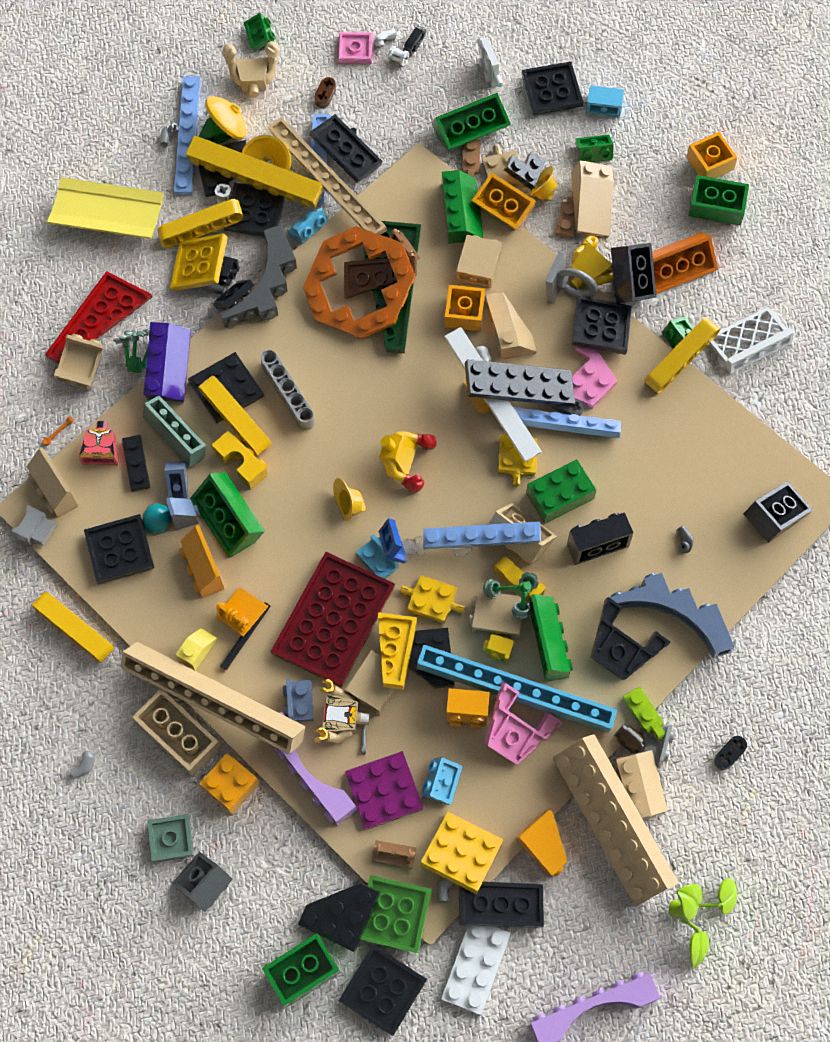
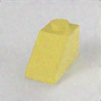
(196, 648)

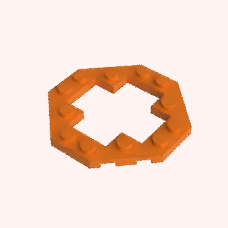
(394, 295)

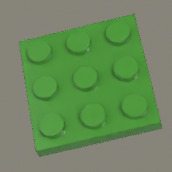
(398, 914)

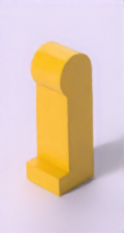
(511, 574)

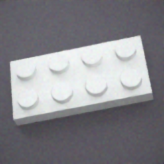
(475, 967)

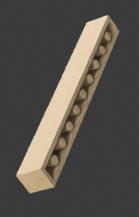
(213, 697)

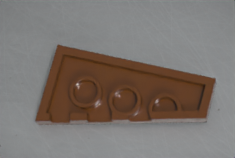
(369, 275)

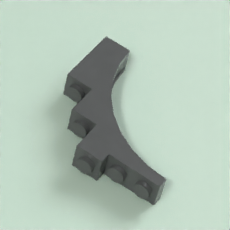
(261, 300)

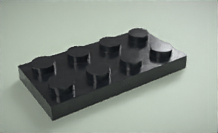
(345, 148)
(502, 905)

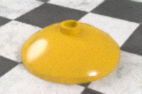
(226, 116)
(269, 148)

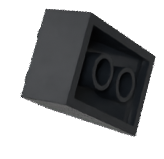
(777, 511)

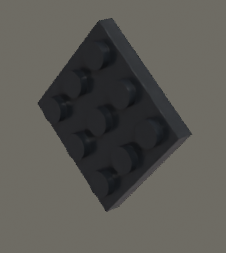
(552, 88)
(259, 209)
(601, 325)
(235, 379)
(119, 549)
(382, 990)

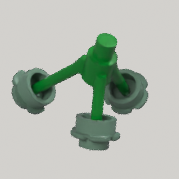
(528, 582)

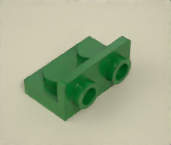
(259, 31)
(595, 148)
(677, 330)

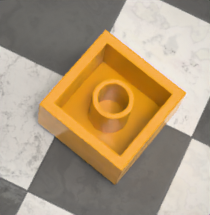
(711, 156)
(464, 308)
(467, 708)
(229, 783)

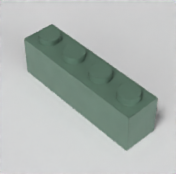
(174, 431)

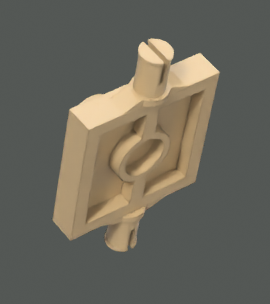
(497, 164)

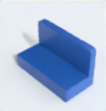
(392, 542)

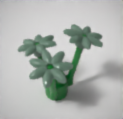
(133, 363)

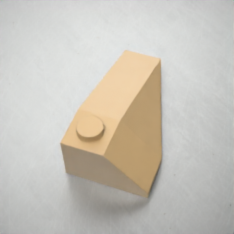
(510, 332)

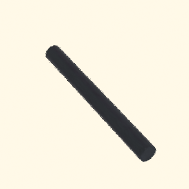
(241, 642)

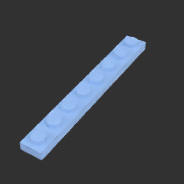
(187, 129)

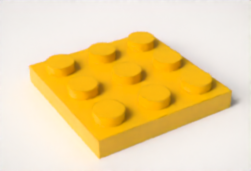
(198, 262)
(461, 852)

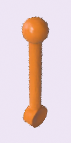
(47, 441)

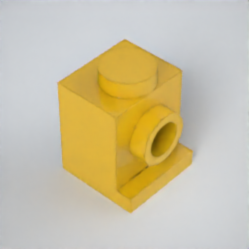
(498, 648)

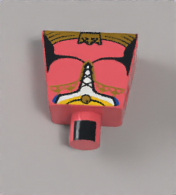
(99, 446)

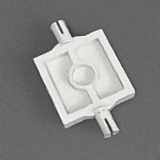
(489, 63)

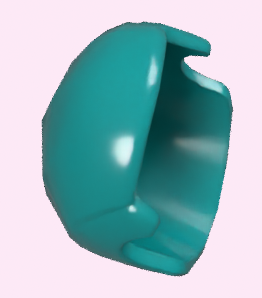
(156, 518)

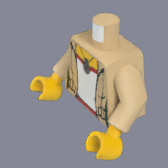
(340, 715)

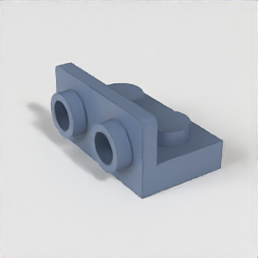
(298, 700)

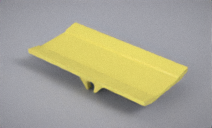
(106, 208)

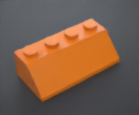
(683, 261)

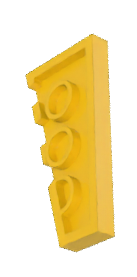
(396, 645)

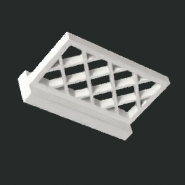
(760, 349)

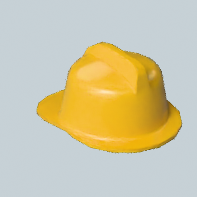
(545, 185)
(348, 500)

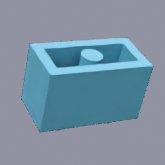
(605, 101)

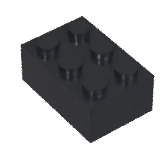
(633, 272)
(599, 538)

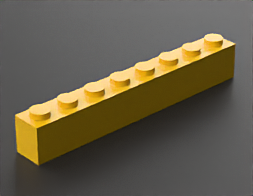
(254, 171)

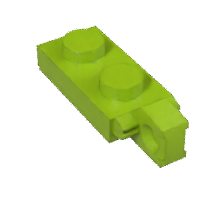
(644, 712)

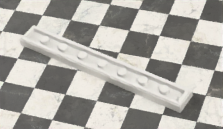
(501, 409)

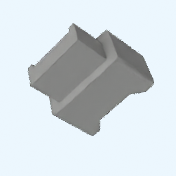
(34, 527)

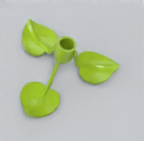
(687, 908)

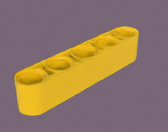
(200, 223)
(682, 355)
(234, 415)
(73, 626)

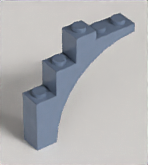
(705, 621)

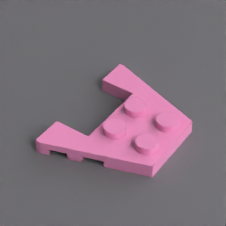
(592, 379)
(510, 734)

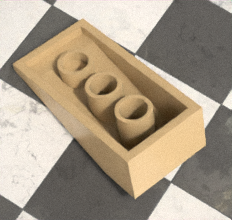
(592, 198)

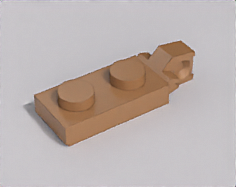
(471, 158)
(566, 218)

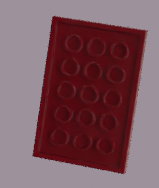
(333, 619)

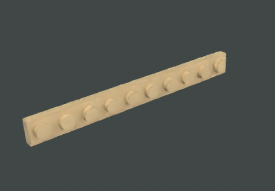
(324, 174)

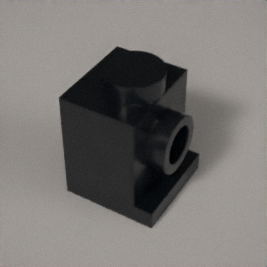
(228, 270)

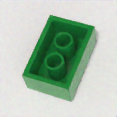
(718, 200)
(560, 491)
(301, 970)

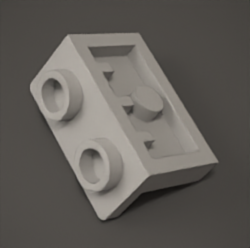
(659, 747)

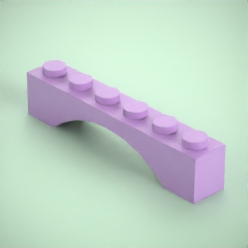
(333, 800)
(633, 993)

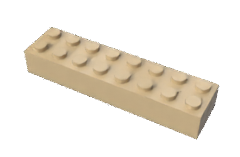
(615, 820)

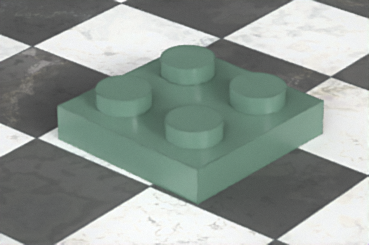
(170, 838)

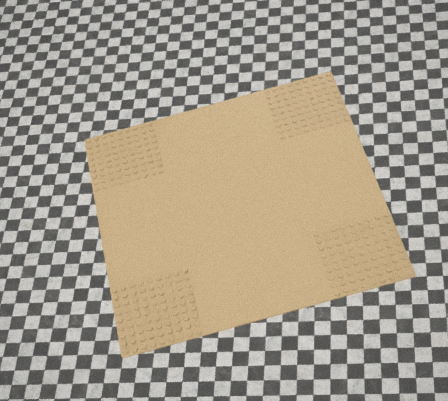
(677, 463)

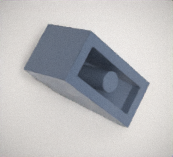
(176, 479)
(182, 512)

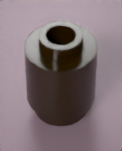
(630, 738)

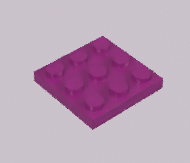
(384, 790)

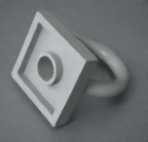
(559, 276)

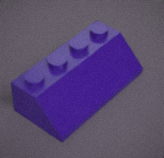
(167, 362)

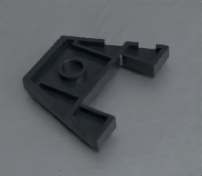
(619, 651)

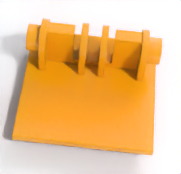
(240, 611)

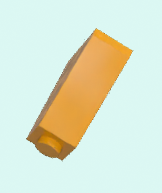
(544, 844)

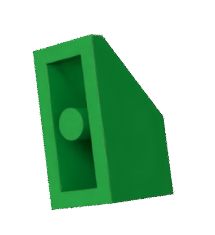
(213, 132)

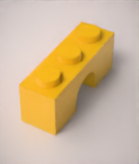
(230, 447)

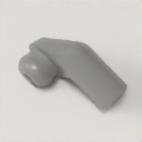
(443, 886)

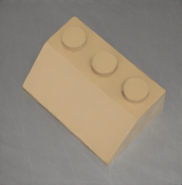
(50, 484)
(530, 551)
(641, 782)

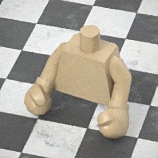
(252, 73)

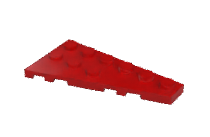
(102, 310)

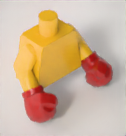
(398, 455)

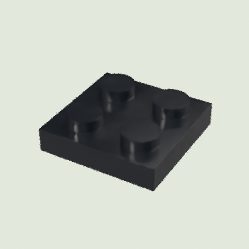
(229, 298)

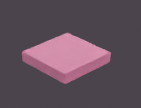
(355, 48)

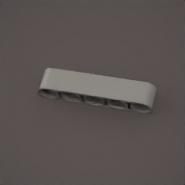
(288, 397)

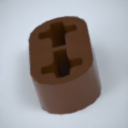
(321, 91)

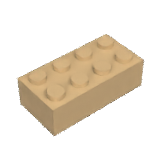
(176, 732)

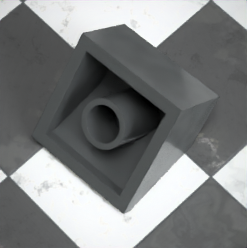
(202, 881)

